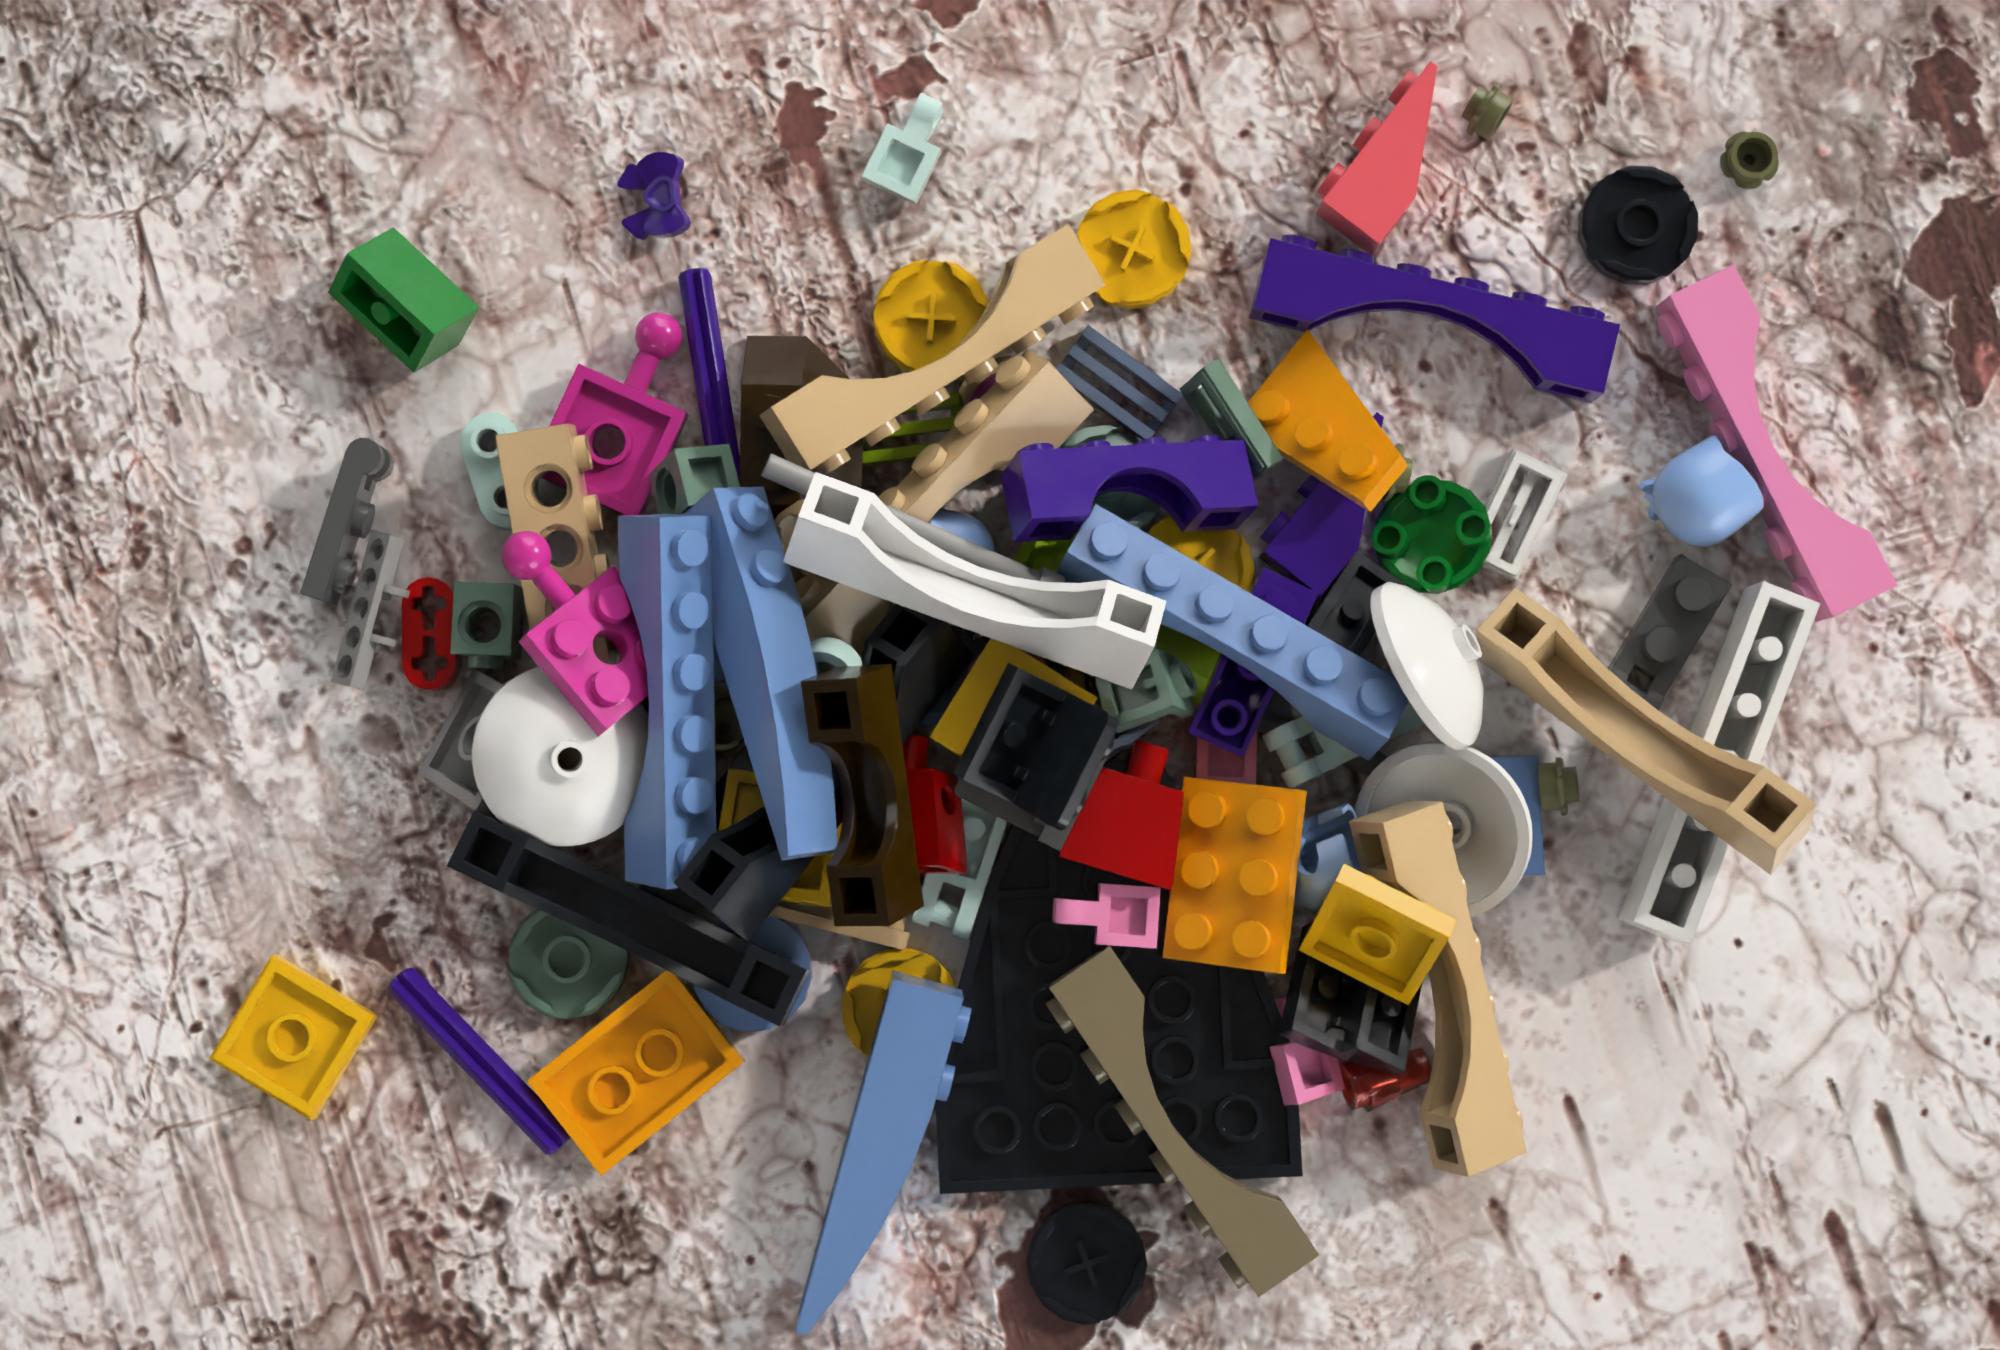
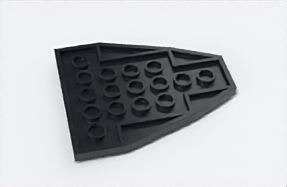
(1024, 1098)

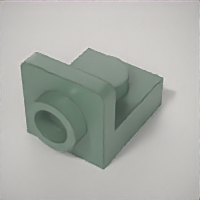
(1160, 690)

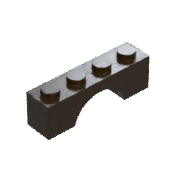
(875, 864)

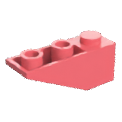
(1384, 176)

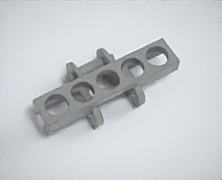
(372, 586)

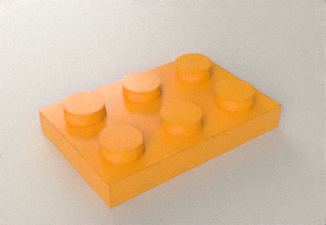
(1235, 875)
(636, 1071)

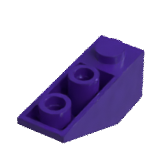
(1318, 536)
(1236, 696)

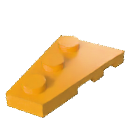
(1326, 426)

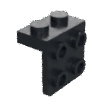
(1037, 747)

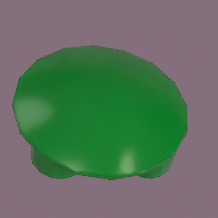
(1433, 535)

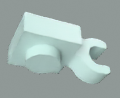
(905, 157)

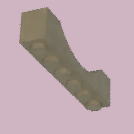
(1253, 1225)

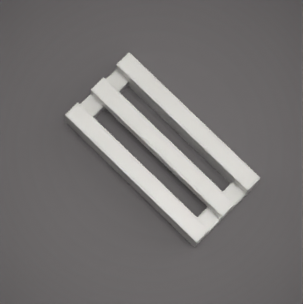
(1534, 469)

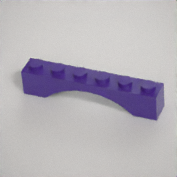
(1550, 346)

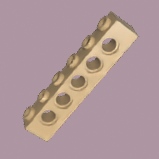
(523, 462)

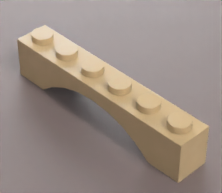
(1020, 409)
(836, 412)
(1718, 789)
(1469, 1096)

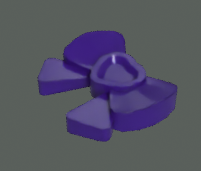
(659, 178)

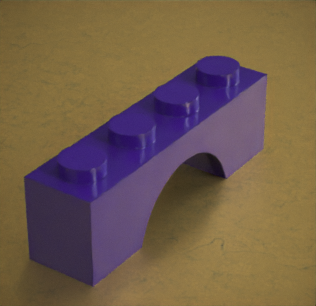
(1197, 482)

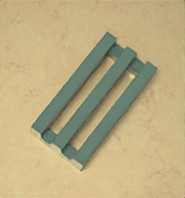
(1228, 415)

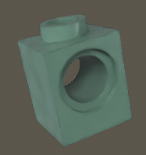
(689, 475)
(471, 601)

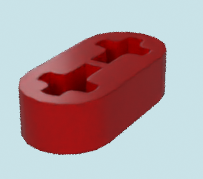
(417, 635)

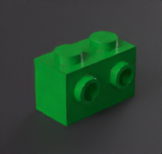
(403, 299)

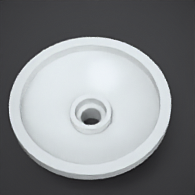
(1431, 662)
(519, 769)
(1494, 815)

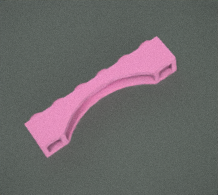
(1716, 336)

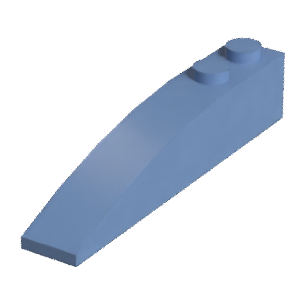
(764, 659)
(887, 1126)

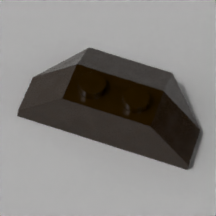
(771, 372)

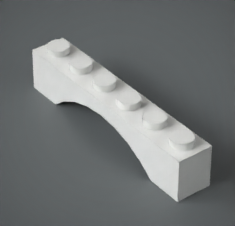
(1083, 625)

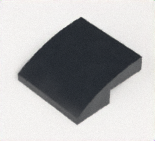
(1346, 1016)

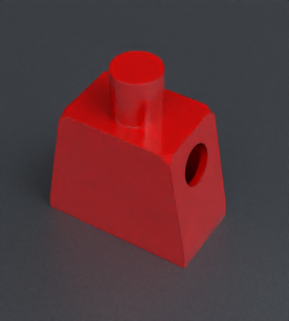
(935, 813)
(1130, 821)

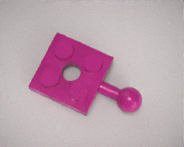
(647, 423)
(565, 638)

